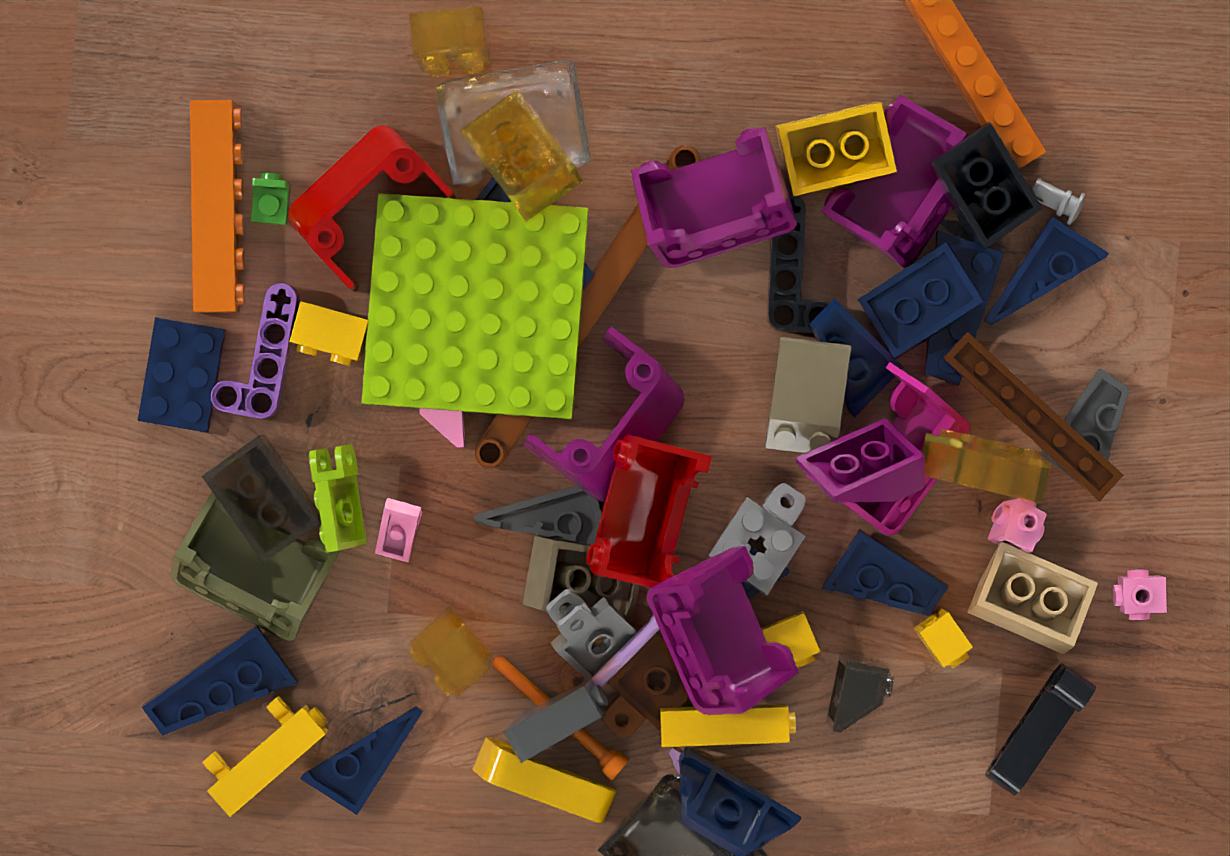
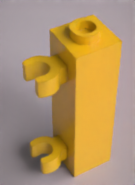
(756, 726)
(267, 760)

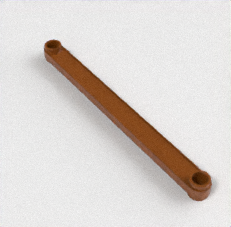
(608, 278)

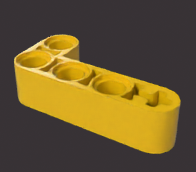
(543, 781)

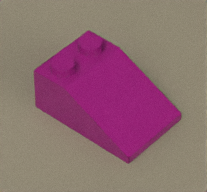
(867, 465)

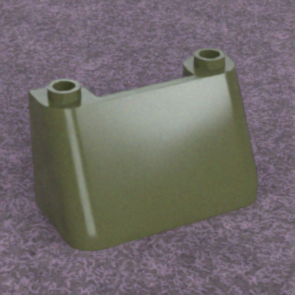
(227, 571)

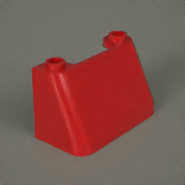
(644, 510)

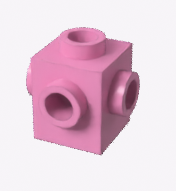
(1017, 524)
(1152, 598)

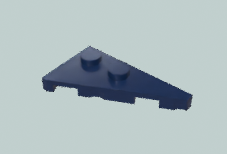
(1052, 260)
(358, 768)

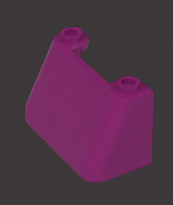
(714, 202)
(905, 207)
(717, 635)

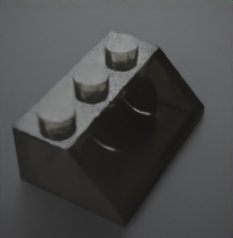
(263, 497)
(857, 690)

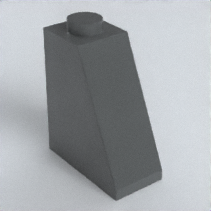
(556, 719)

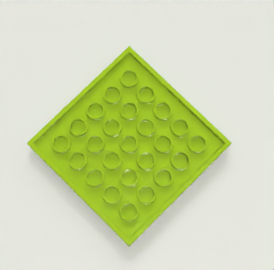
(475, 307)

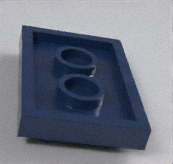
(921, 300)
(181, 374)

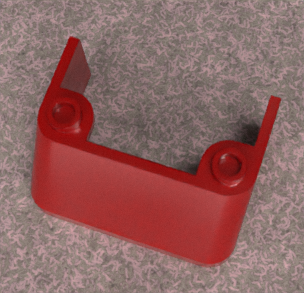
(376, 151)

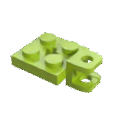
(338, 498)

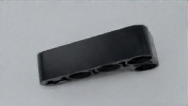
(793, 264)
(1039, 728)

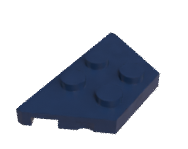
(728, 808)

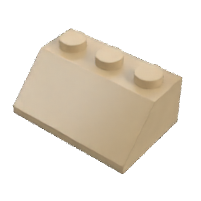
(1033, 598)

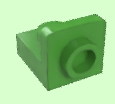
(270, 199)

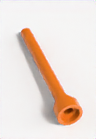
(610, 760)

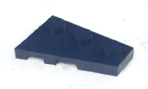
(867, 360)

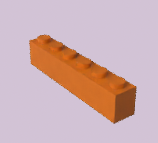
(976, 76)
(215, 206)

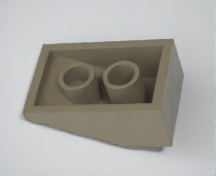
(807, 394)
(563, 566)

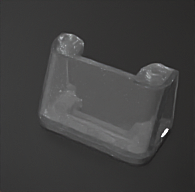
(547, 88)

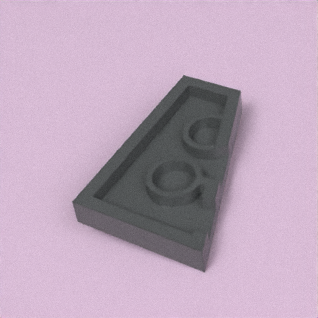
(1097, 413)

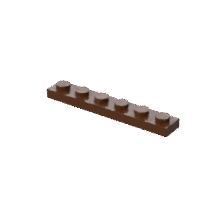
(1033, 416)

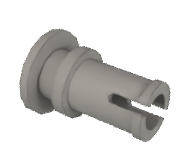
(1059, 200)

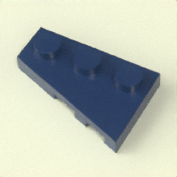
(883, 575)

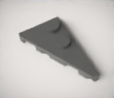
(558, 515)

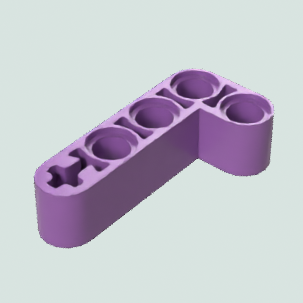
(264, 350)

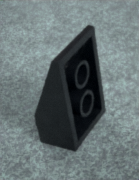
(985, 186)

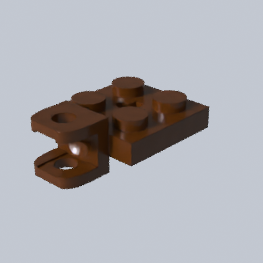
(636, 697)

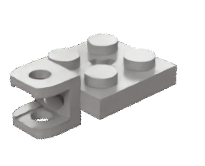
(773, 525)
(584, 625)

